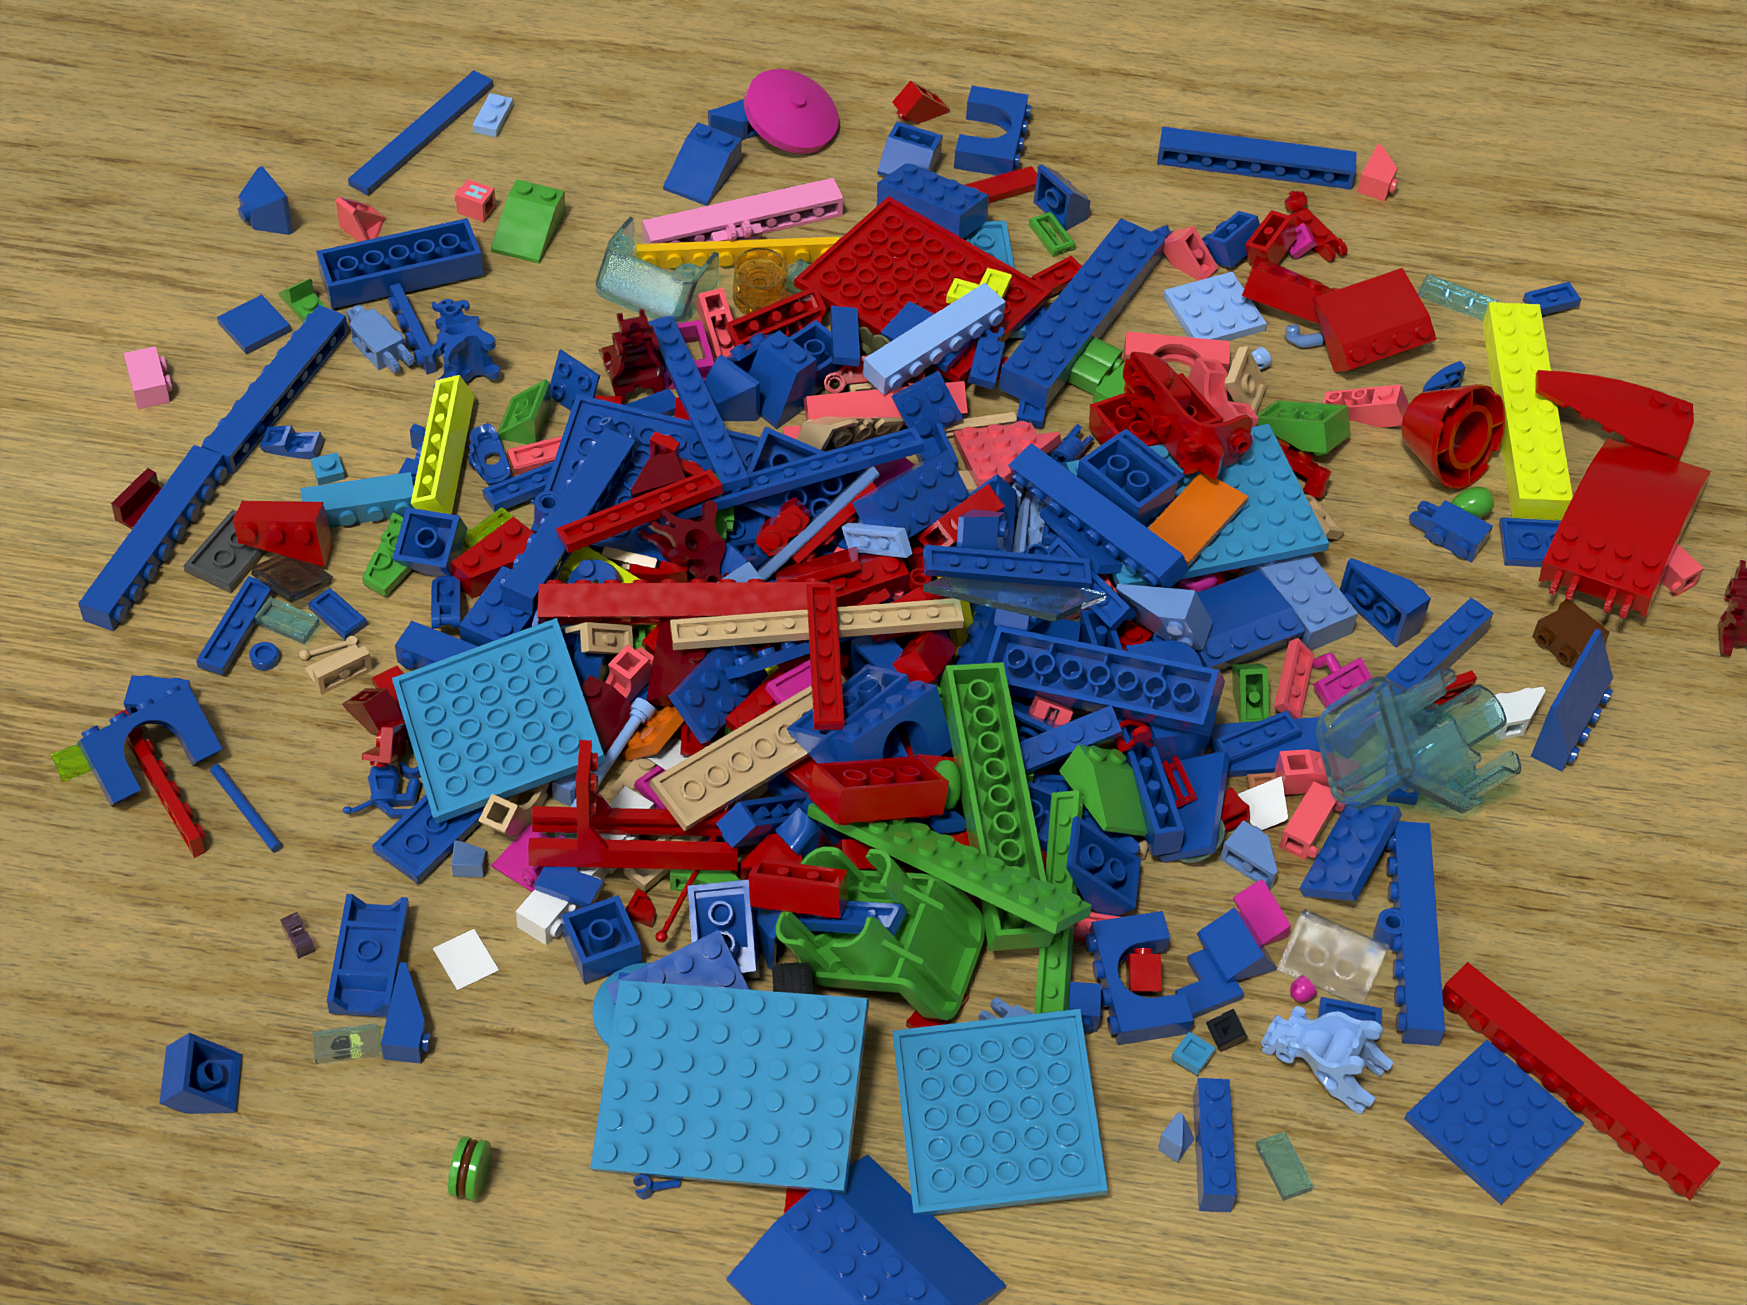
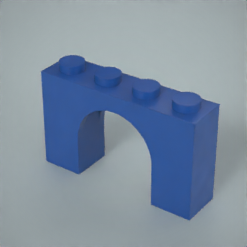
(997, 154)
(916, 707)
(177, 712)
(1130, 1015)

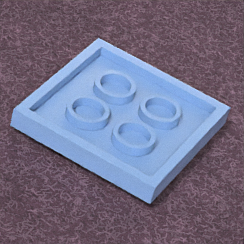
(1214, 309)

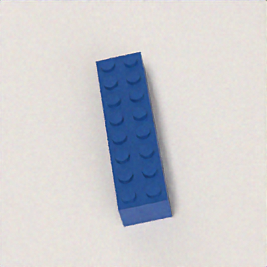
(1100, 676)

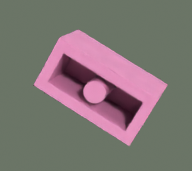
(147, 377)

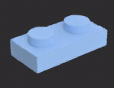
(493, 115)

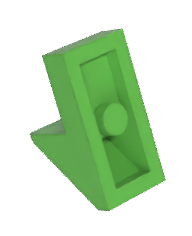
(301, 298)

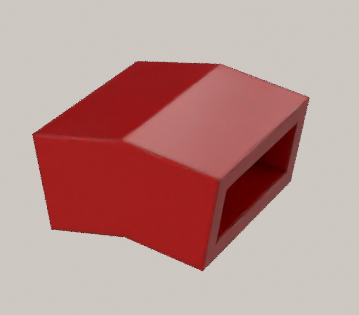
(1234, 810)

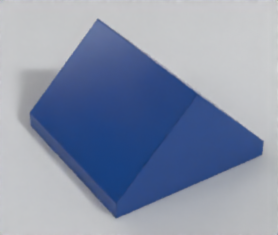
(1235, 947)

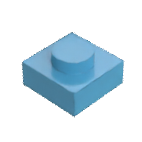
(327, 468)
(1193, 1053)

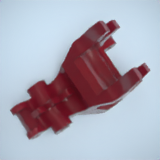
(633, 357)
(690, 542)
(1734, 620)

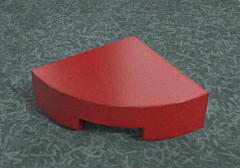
(641, 909)

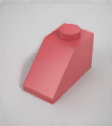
(1378, 175)
(1189, 253)

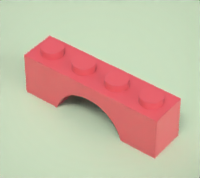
(1177, 348)
(1209, 379)

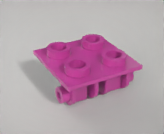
(515, 860)

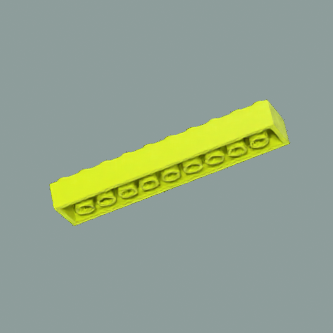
(1532, 432)

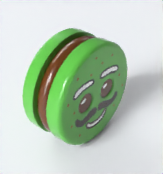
(469, 1168)

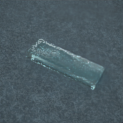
(1455, 296)

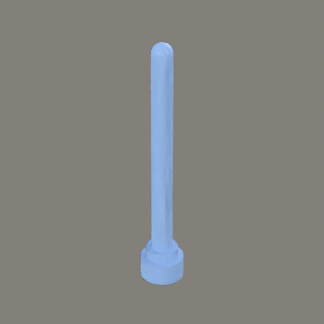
(640, 712)

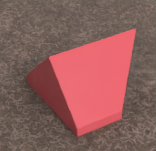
(359, 219)

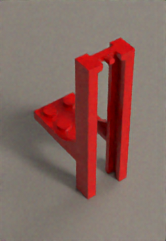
(596, 816)

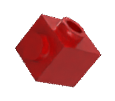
(1143, 971)

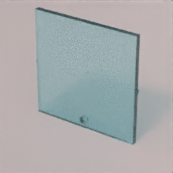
(1032, 600)

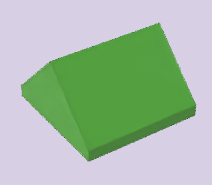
(526, 414)

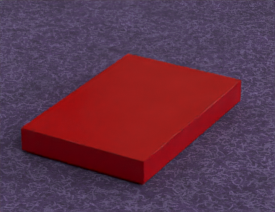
(823, 567)

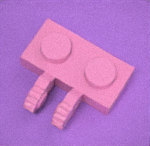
(745, 232)

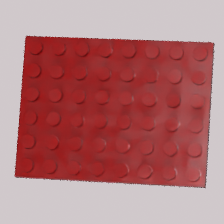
(907, 258)

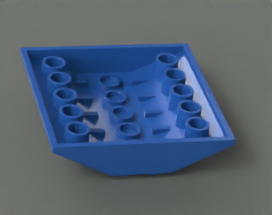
(862, 1252)

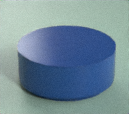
(264, 656)

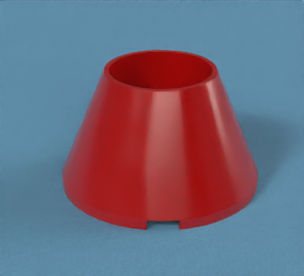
(1455, 431)

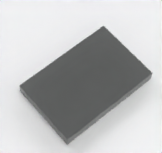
(222, 558)

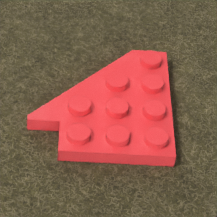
(994, 447)

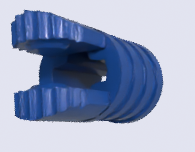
(1071, 447)

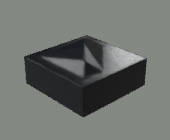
(1226, 1030)

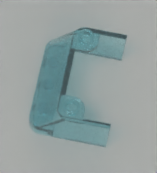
(643, 285)

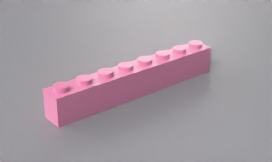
(772, 210)

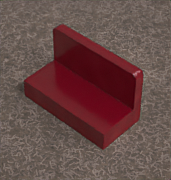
(136, 498)

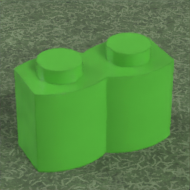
(1095, 365)

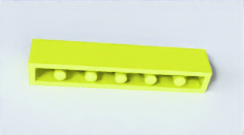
(443, 446)

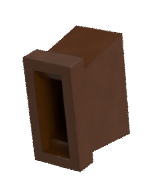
(1567, 632)

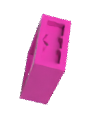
(692, 332)

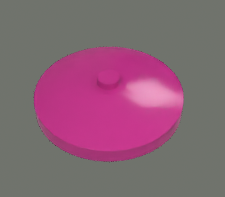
(791, 111)

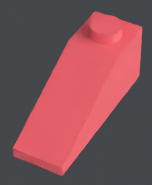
(715, 313)

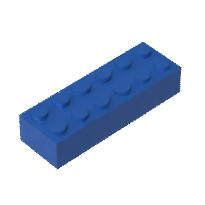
(411, 258)

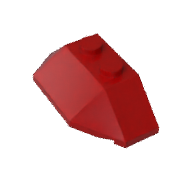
(784, 315)

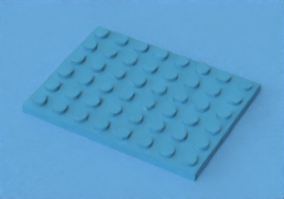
(1269, 527)
(731, 1086)

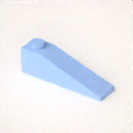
(1028, 524)

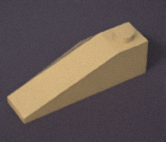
(836, 432)

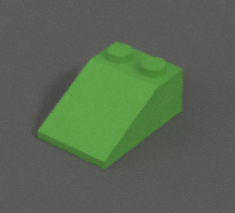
(529, 221)
(1308, 425)
(1107, 788)

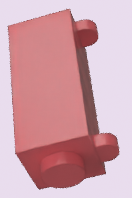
(1681, 572)
(1309, 821)

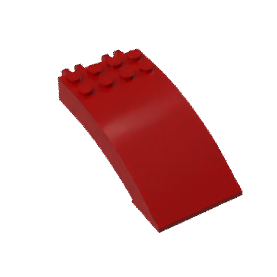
(1623, 526)

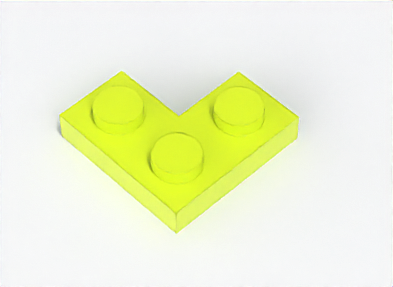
(994, 279)

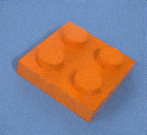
(653, 734)

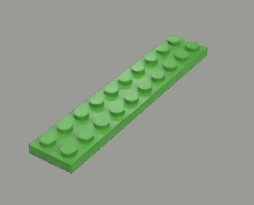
(968, 870)

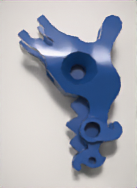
(462, 343)

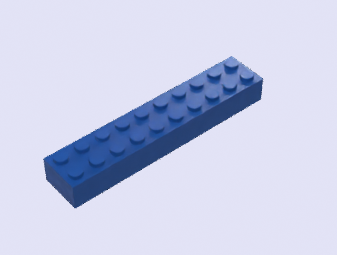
(1081, 313)

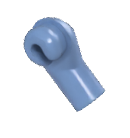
(1300, 340)

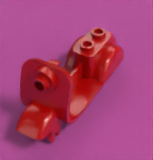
(1163, 402)

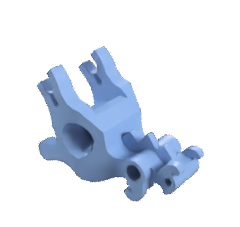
(1333, 1048)

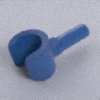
(653, 1186)

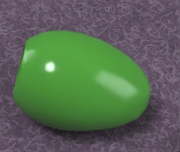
(1475, 501)
(951, 772)

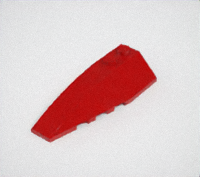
(1634, 411)

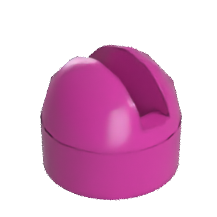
(1302, 989)

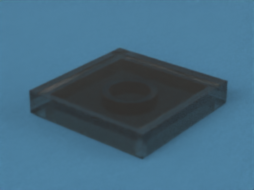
(291, 577)

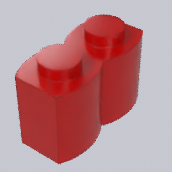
(777, 530)

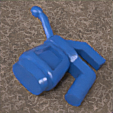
(384, 789)

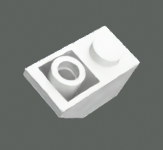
(1519, 710)

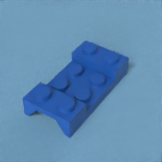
(367, 957)

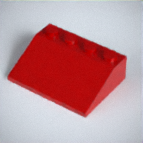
(1373, 320)
(1115, 415)

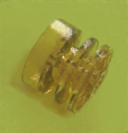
(759, 279)

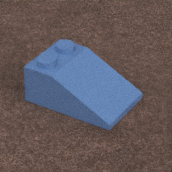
(1169, 613)

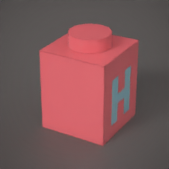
(475, 200)

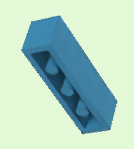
(363, 498)

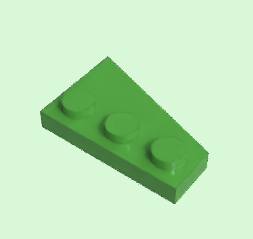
(382, 572)

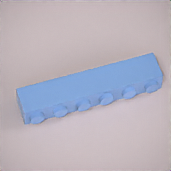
(934, 339)

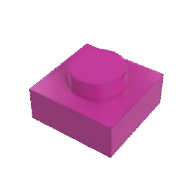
(1303, 242)

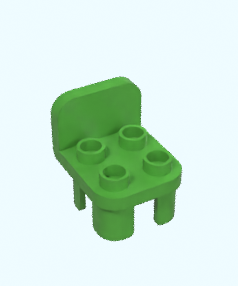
(923, 961)

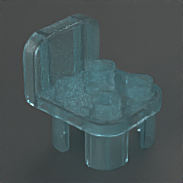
(1399, 738)

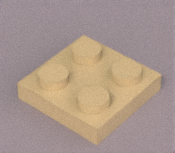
(1245, 379)

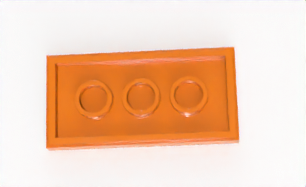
(1198, 515)

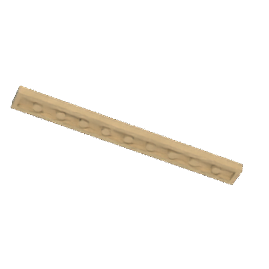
(793, 625)

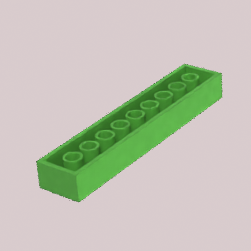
(994, 788)

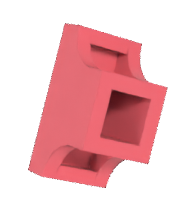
(630, 671)

